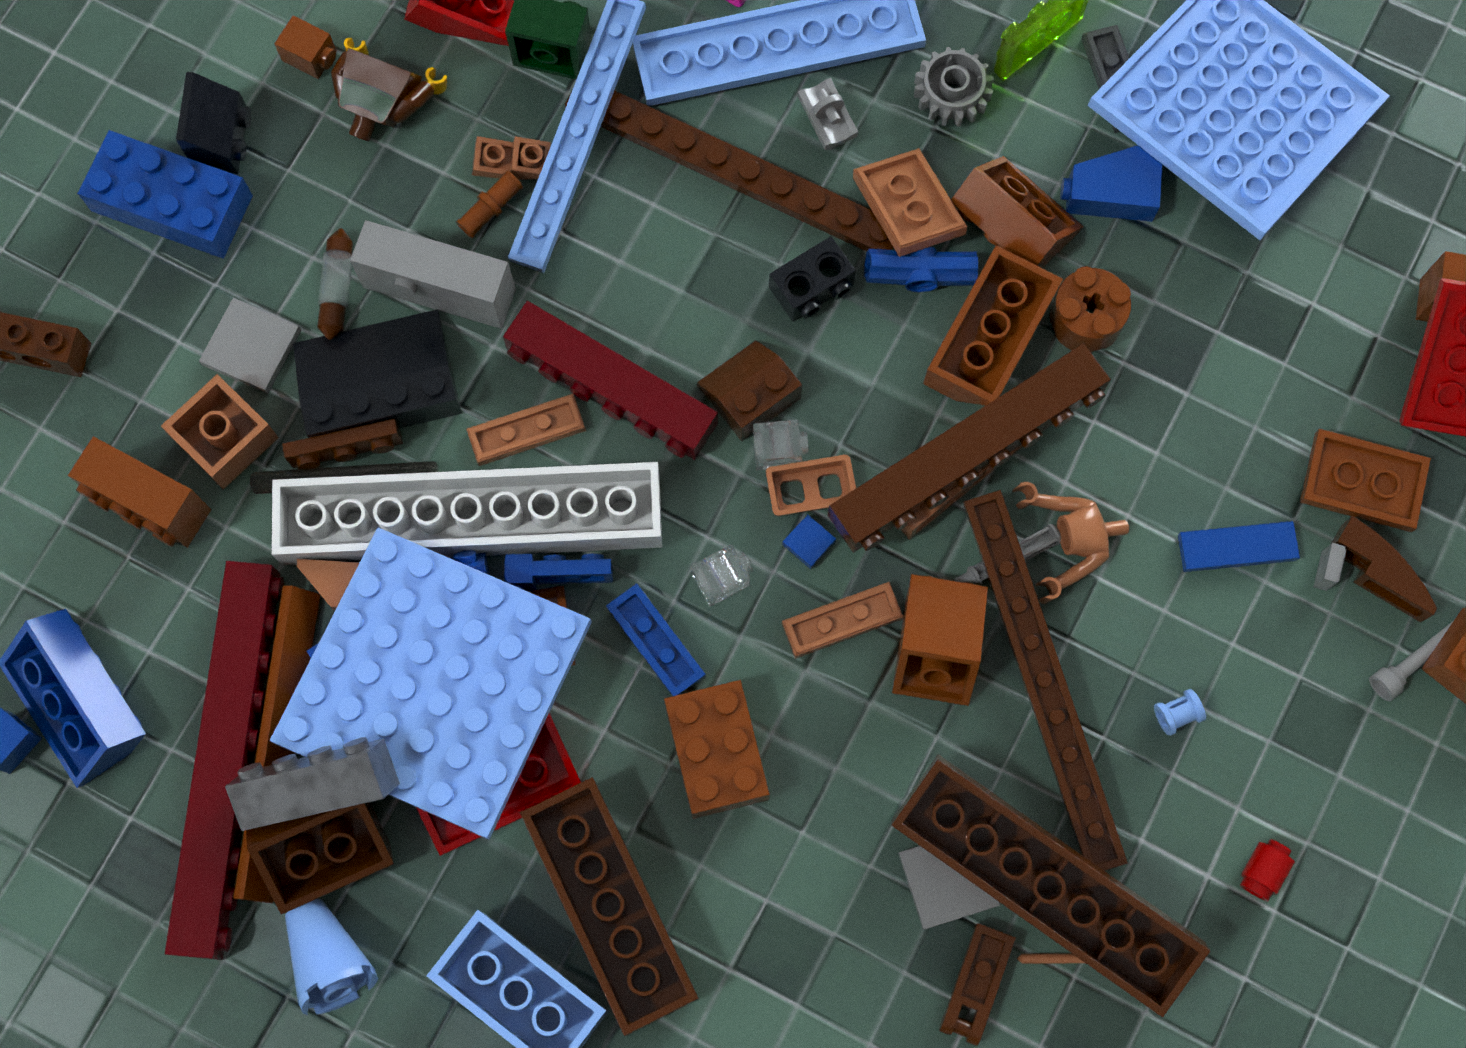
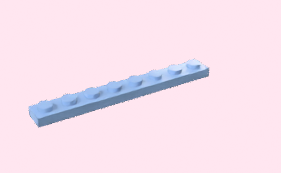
(576, 134)

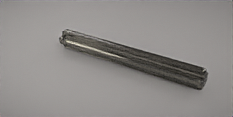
(262, 481)

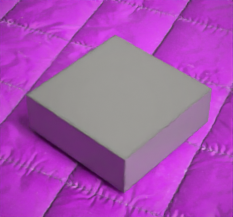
(1330, 566)

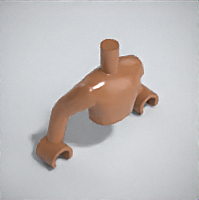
(1081, 534)

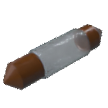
(335, 284)

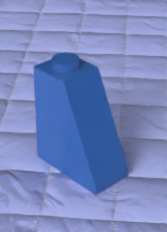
(1115, 186)

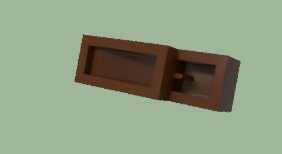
(1384, 570)

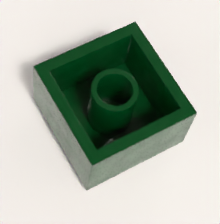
(549, 36)

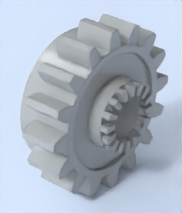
(953, 103)

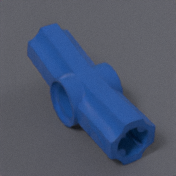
(921, 269)

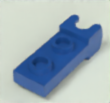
(525, 572)

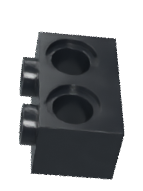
(805, 273)

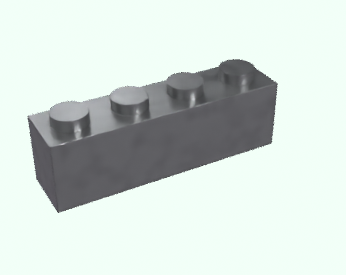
(312, 784)

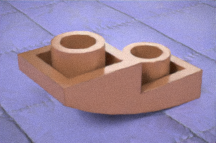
(521, 157)

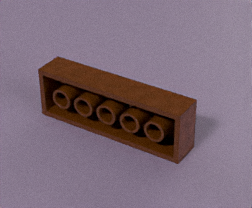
(609, 907)

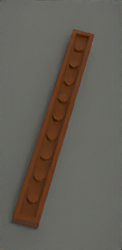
(744, 172)
(1044, 681)

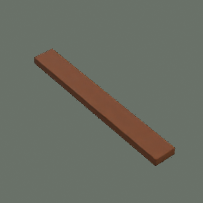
(288, 662)

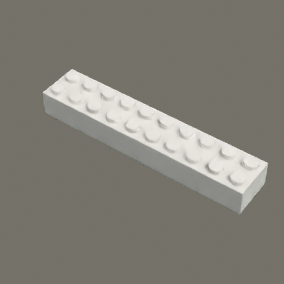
(470, 511)

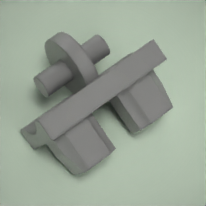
(828, 114)

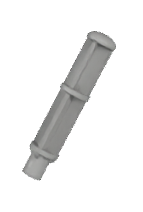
(1029, 546)

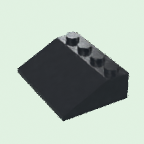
(376, 376)

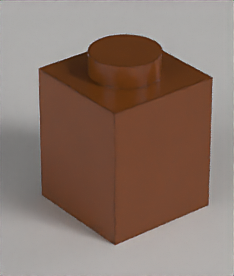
(306, 47)

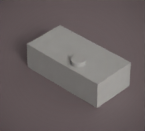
(433, 274)

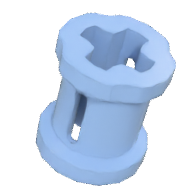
(1180, 712)

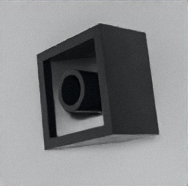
(212, 123)

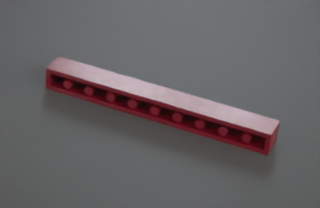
(224, 746)

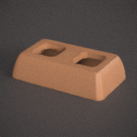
(808, 473)

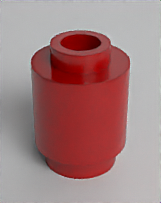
(1267, 869)

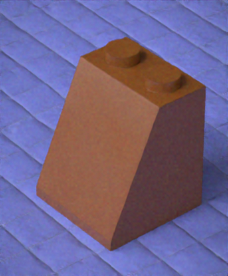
(940, 640)

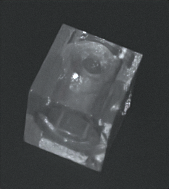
(778, 443)
(722, 574)

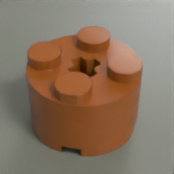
(1095, 291)

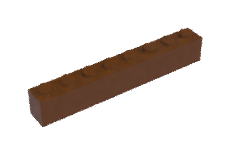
(969, 448)

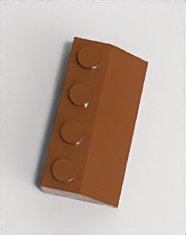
(992, 329)

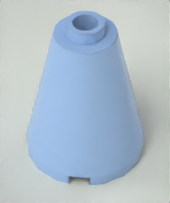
(325, 959)

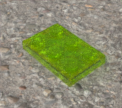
(1035, 33)

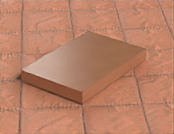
(909, 202)

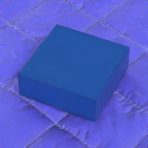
(809, 541)

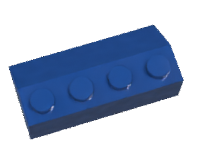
(70, 696)

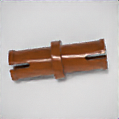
(489, 204)

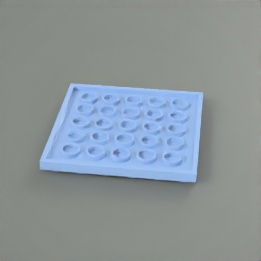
(1239, 106)
(440, 669)

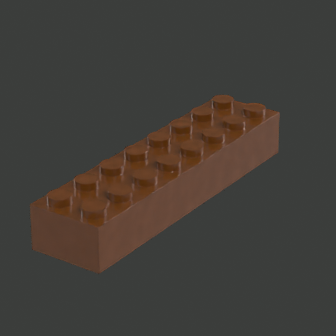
(1050, 885)

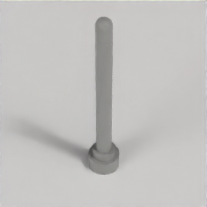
(1390, 681)

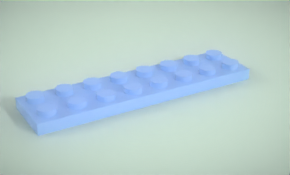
(771, 45)

